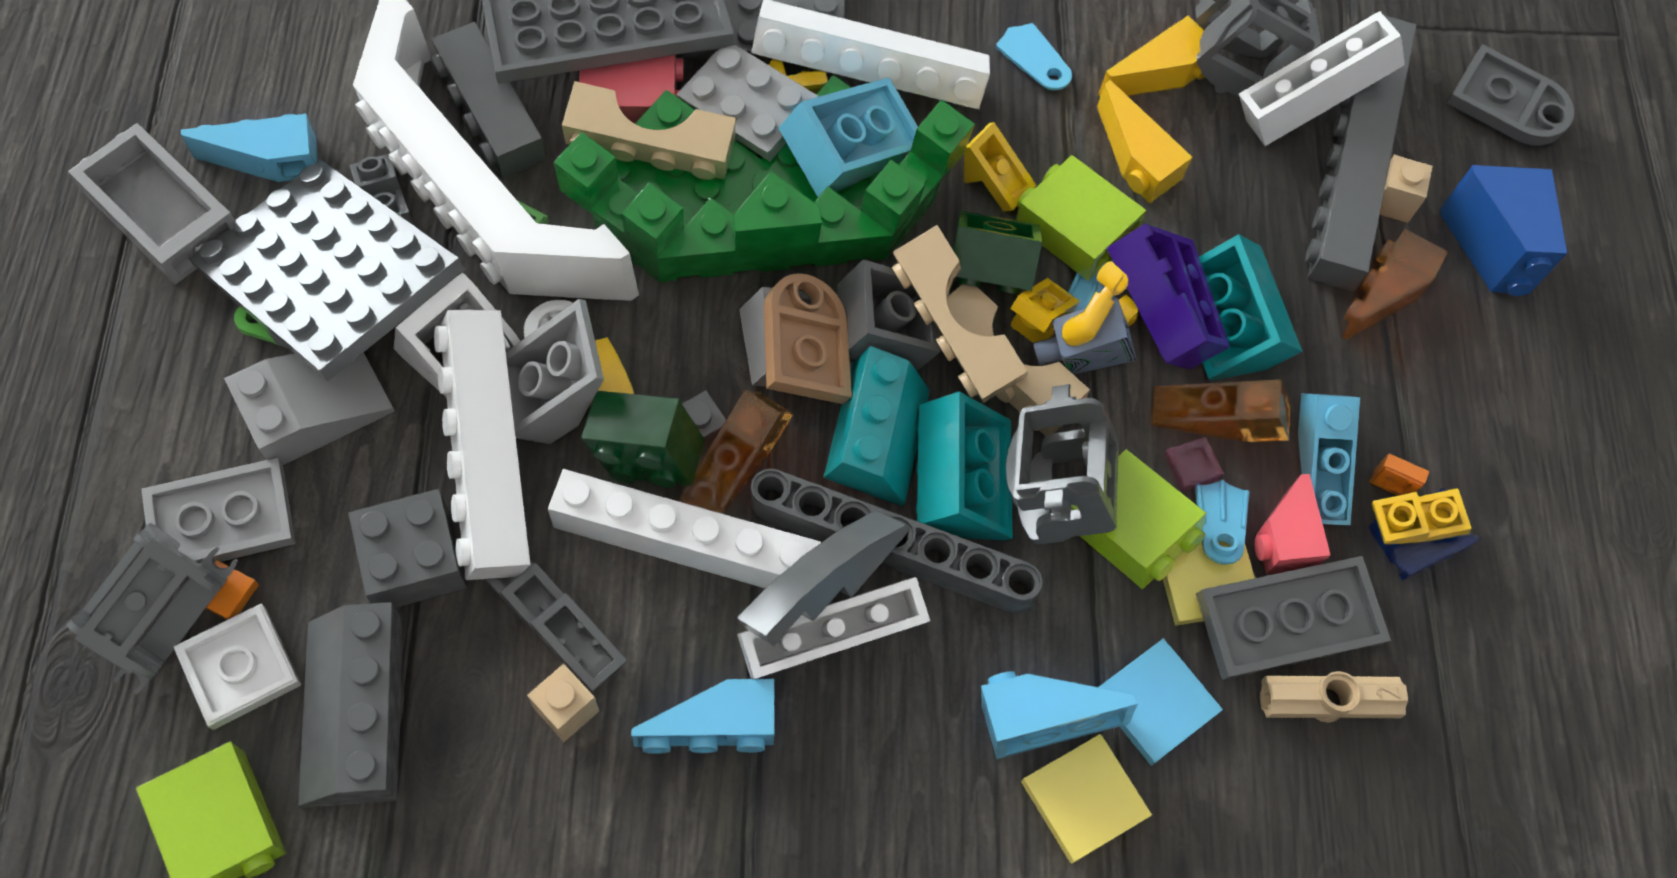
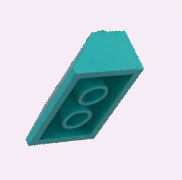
(1249, 310)
(878, 427)
(963, 468)

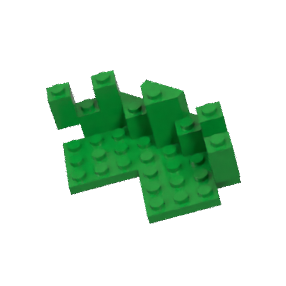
(763, 209)

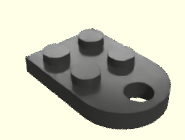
(1512, 98)

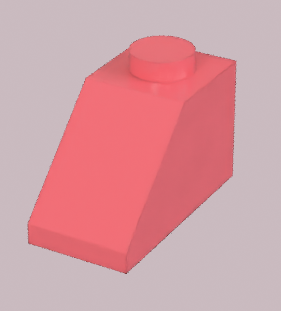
(1293, 532)

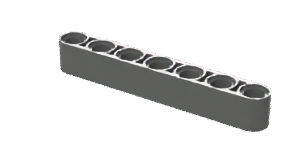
(911, 556)

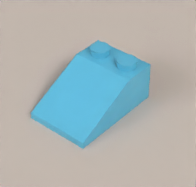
(849, 134)
(1043, 711)

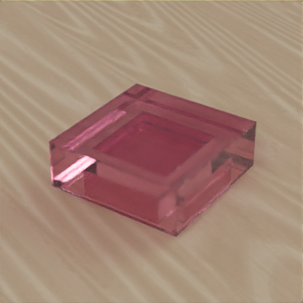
(1193, 464)

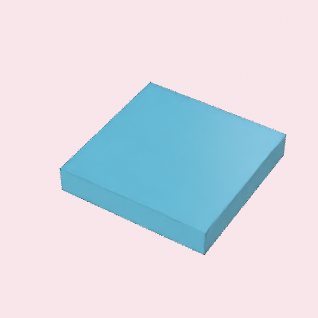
(1168, 700)

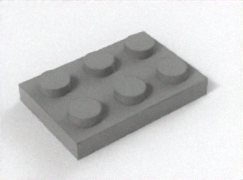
(750, 91)
(231, 509)

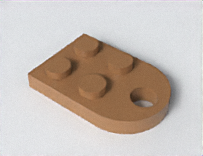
(806, 342)

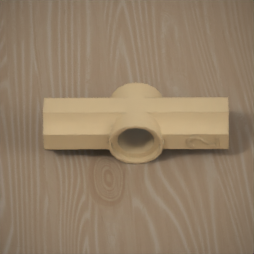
(1357, 695)

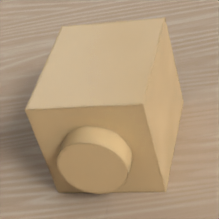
(1405, 188)
(563, 702)

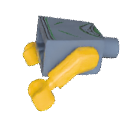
(1096, 334)

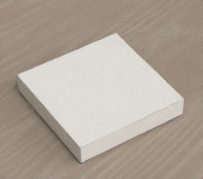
(237, 666)

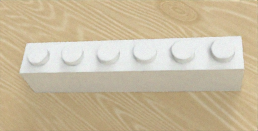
(871, 53)
(482, 445)
(673, 530)

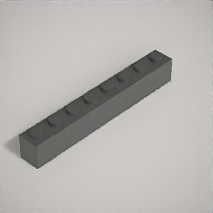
(1357, 177)

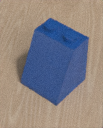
(1507, 225)

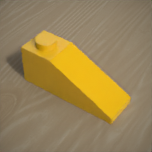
(1161, 63)
(1143, 150)

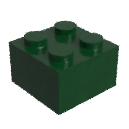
(996, 251)
(643, 438)

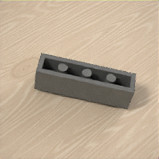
(491, 108)

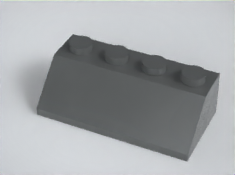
(352, 707)

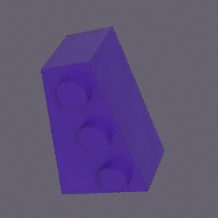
(1171, 294)

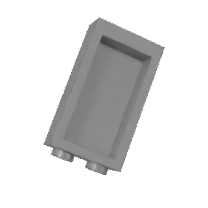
(152, 200)

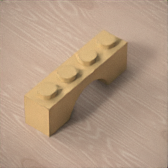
(696, 145)
(976, 314)
(987, 361)

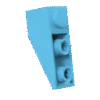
(262, 147)
(1329, 451)
(724, 715)

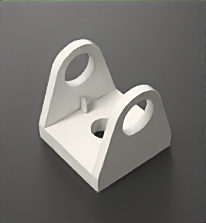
(419, 327)

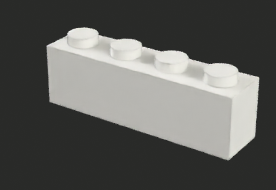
(1323, 78)
(838, 628)

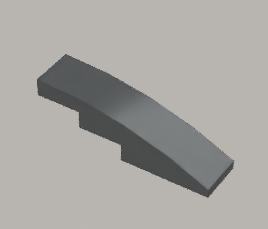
(832, 567)
(560, 625)

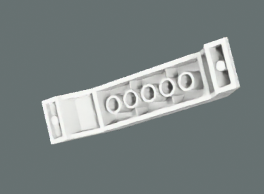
(466, 193)

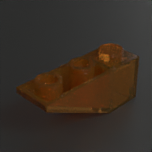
(1401, 279)
(1225, 410)
(737, 452)

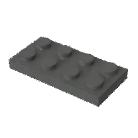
(1292, 617)

